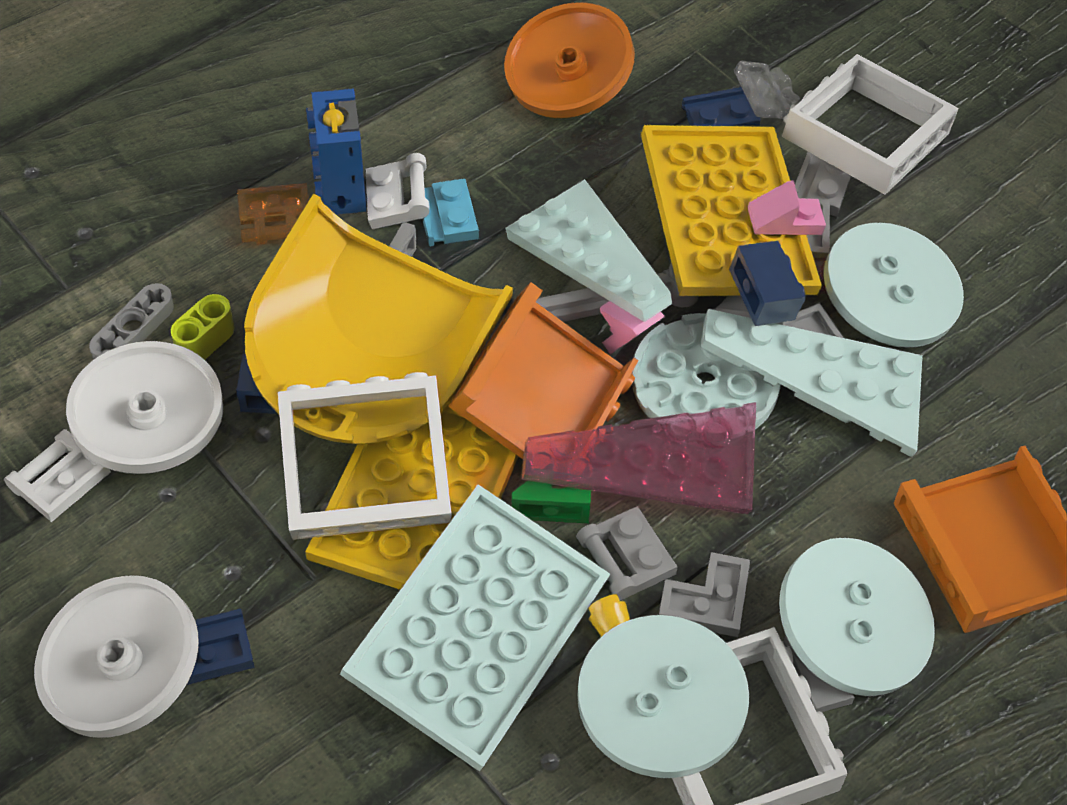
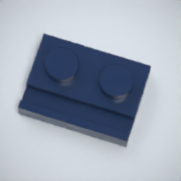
(720, 109)
(221, 646)

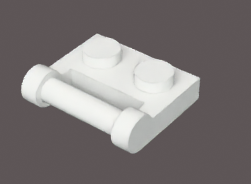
(386, 192)
(60, 484)

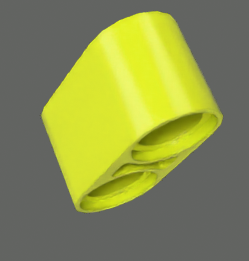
(204, 325)

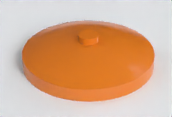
(569, 60)

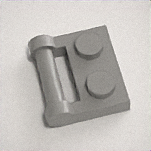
(636, 546)

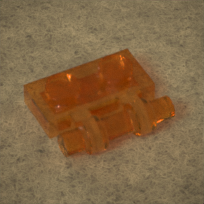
(270, 205)

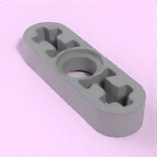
(134, 310)

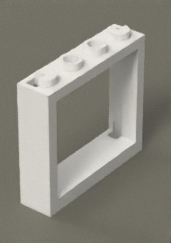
(887, 89)
(370, 517)
(809, 724)

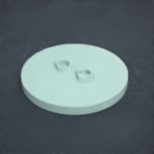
(893, 284)
(856, 617)
(663, 696)

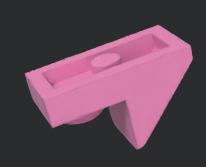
(785, 213)
(624, 325)

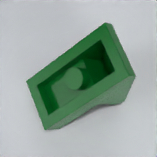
(543, 503)

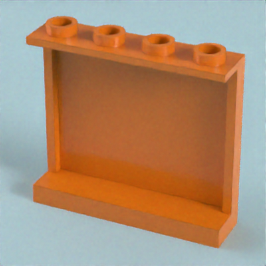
(539, 378)
(991, 540)

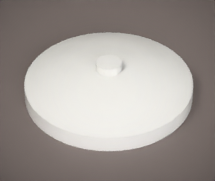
(144, 407)
(116, 656)

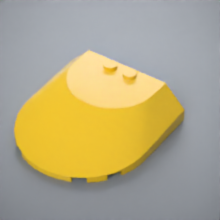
(356, 312)

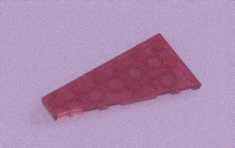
(669, 458)

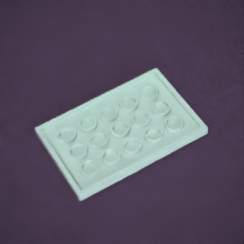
(476, 627)

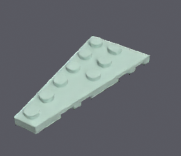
(592, 248)
(835, 374)

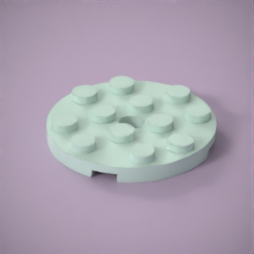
(669, 368)

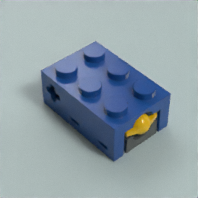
(338, 151)

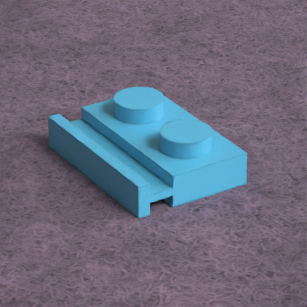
(450, 213)

